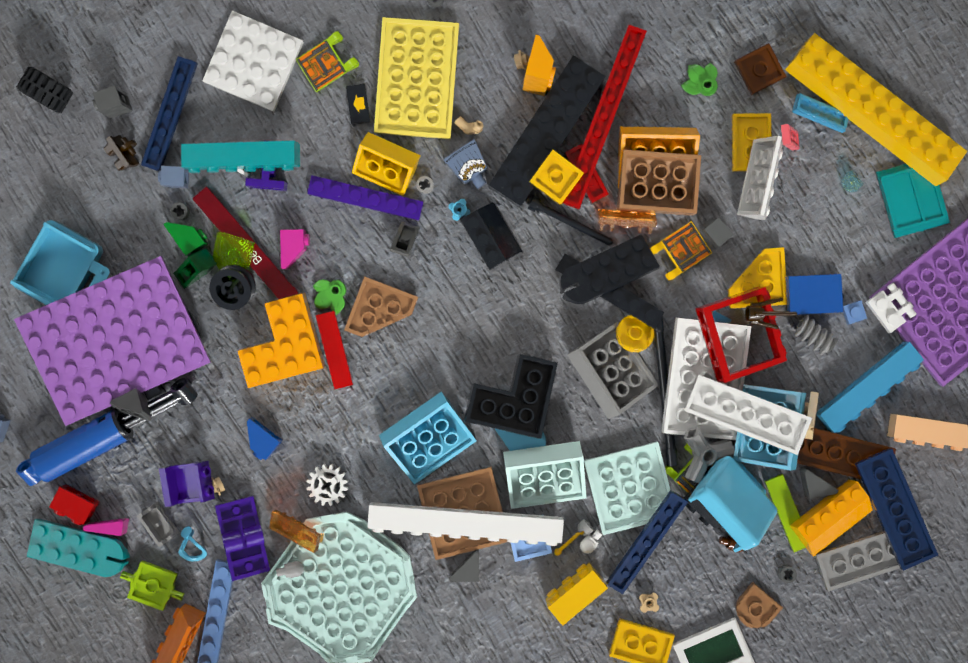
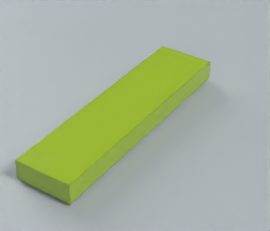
(786, 509)

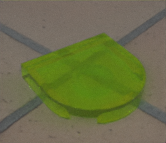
(232, 250)

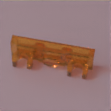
(626, 219)
(295, 531)

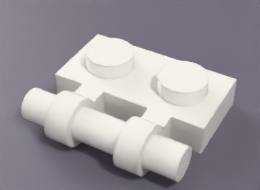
(886, 312)

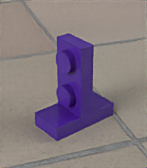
(266, 182)

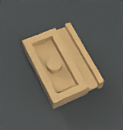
(811, 410)

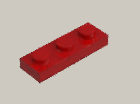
(596, 188)

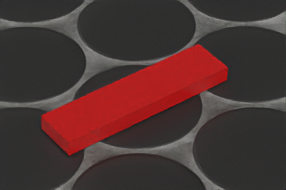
(334, 350)

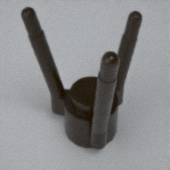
(755, 313)

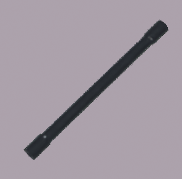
(671, 450)

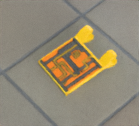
(684, 248)

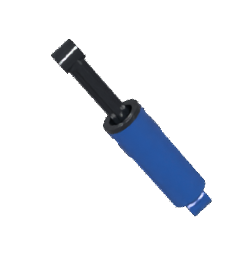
(95, 438)

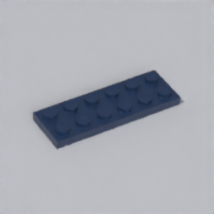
(896, 509)

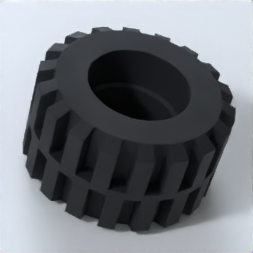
(44, 89)

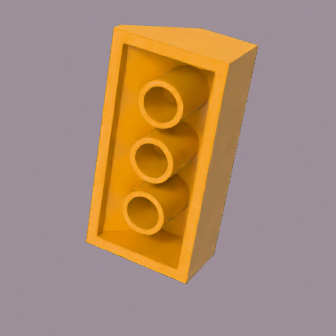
(539, 70)
(832, 516)

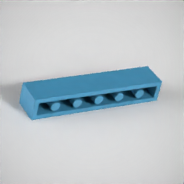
(869, 387)

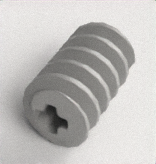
(816, 335)

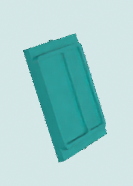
(911, 201)

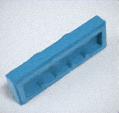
(820, 113)

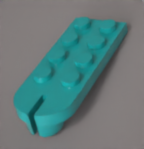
(76, 548)

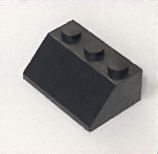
(490, 235)

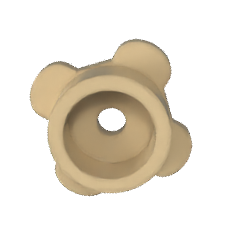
(521, 60)
(218, 486)
(644, 598)

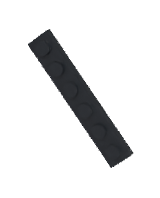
(622, 299)

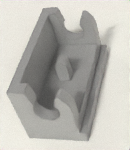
(158, 524)

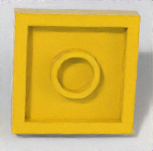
(556, 177)

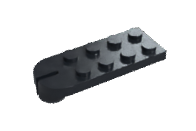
(608, 271)

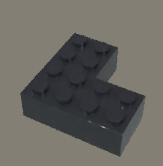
(521, 408)

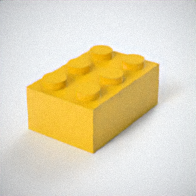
(575, 593)

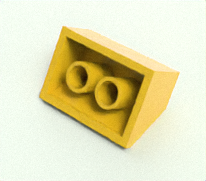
(385, 163)

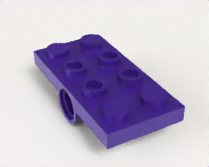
(242, 538)

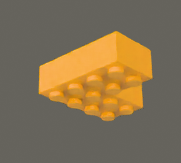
(294, 348)

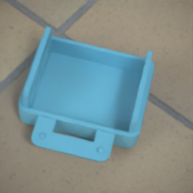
(59, 264)
(736, 502)

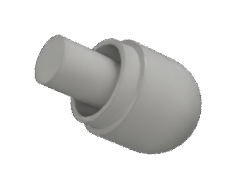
(291, 569)

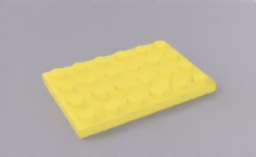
(416, 78)

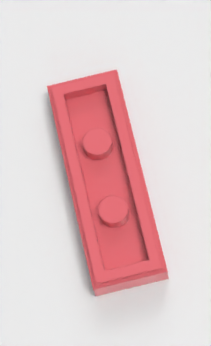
(790, 137)

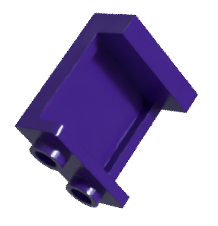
(186, 483)

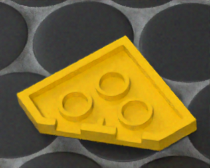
(764, 271)

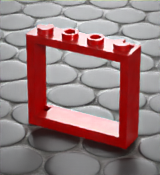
(714, 345)

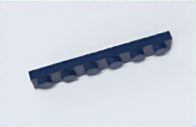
(169, 113)
(646, 542)

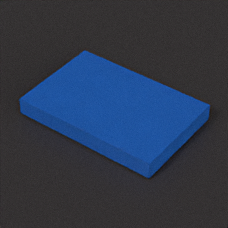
(814, 294)

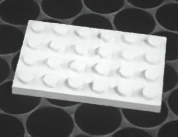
(692, 359)

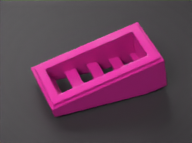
(112, 527)

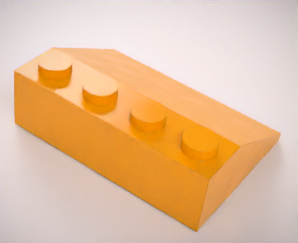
(657, 139)

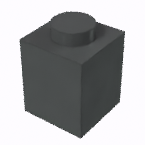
(716, 232)

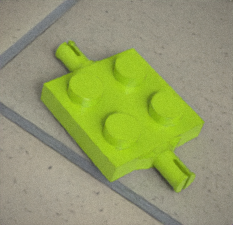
(152, 585)

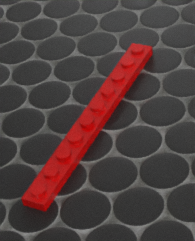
(606, 112)

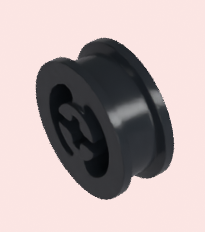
(243, 290)

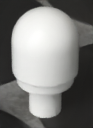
(590, 542)

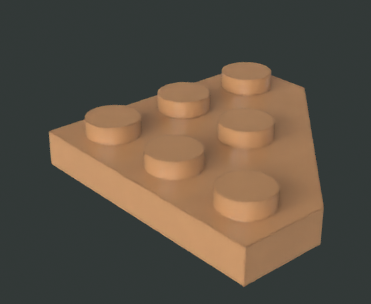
(378, 307)

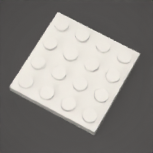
(253, 61)

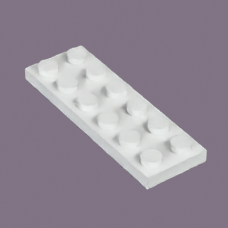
(748, 414)

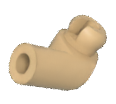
(469, 128)

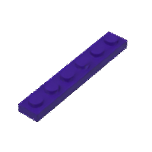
(365, 198)

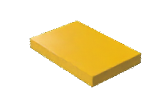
(744, 130)
(640, 643)

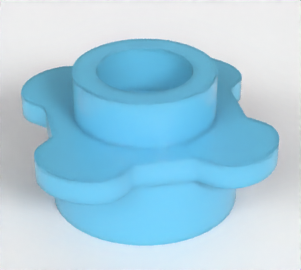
(454, 208)

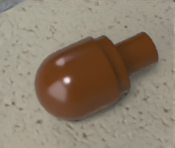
(729, 542)

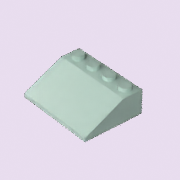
(545, 474)

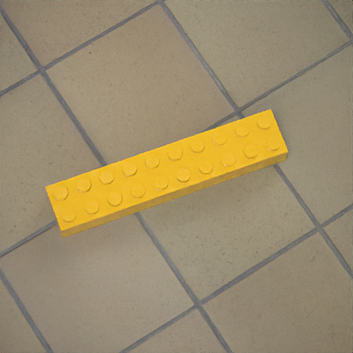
(876, 110)

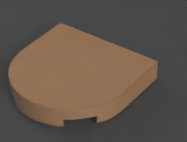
(756, 607)

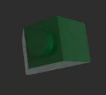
(195, 268)

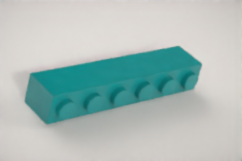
(240, 156)

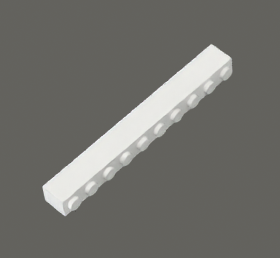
(465, 523)

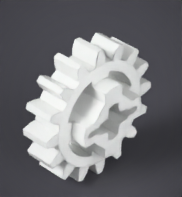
(332, 491)

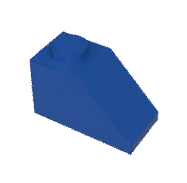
(261, 439)

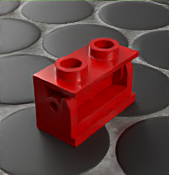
(74, 504)

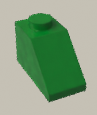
(187, 237)

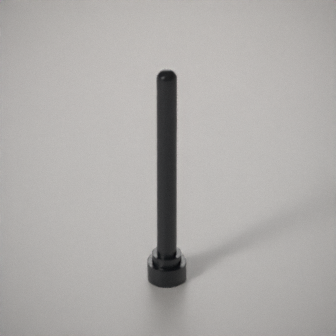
(537, 205)

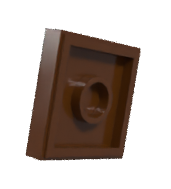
(760, 69)

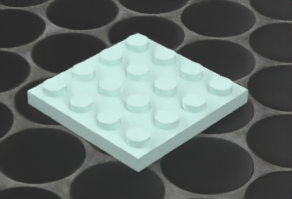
(627, 486)

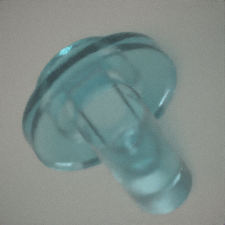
(851, 182)

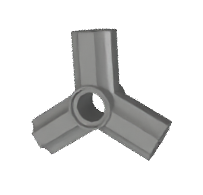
(704, 453)

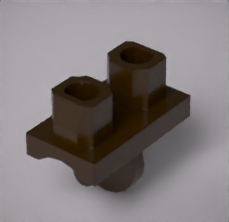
(124, 150)

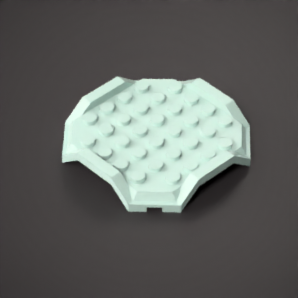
(348, 590)

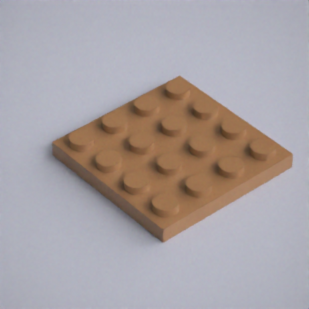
(463, 491)

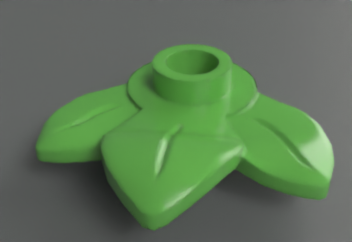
(699, 77)
(328, 297)

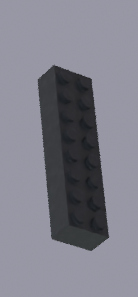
(546, 130)

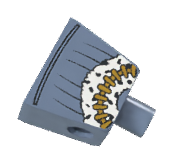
(468, 164)

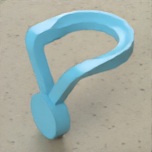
(187, 534)

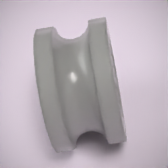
(423, 179)

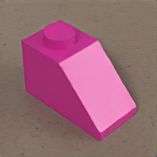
(293, 245)

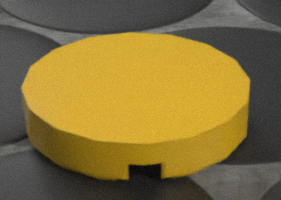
(634, 334)

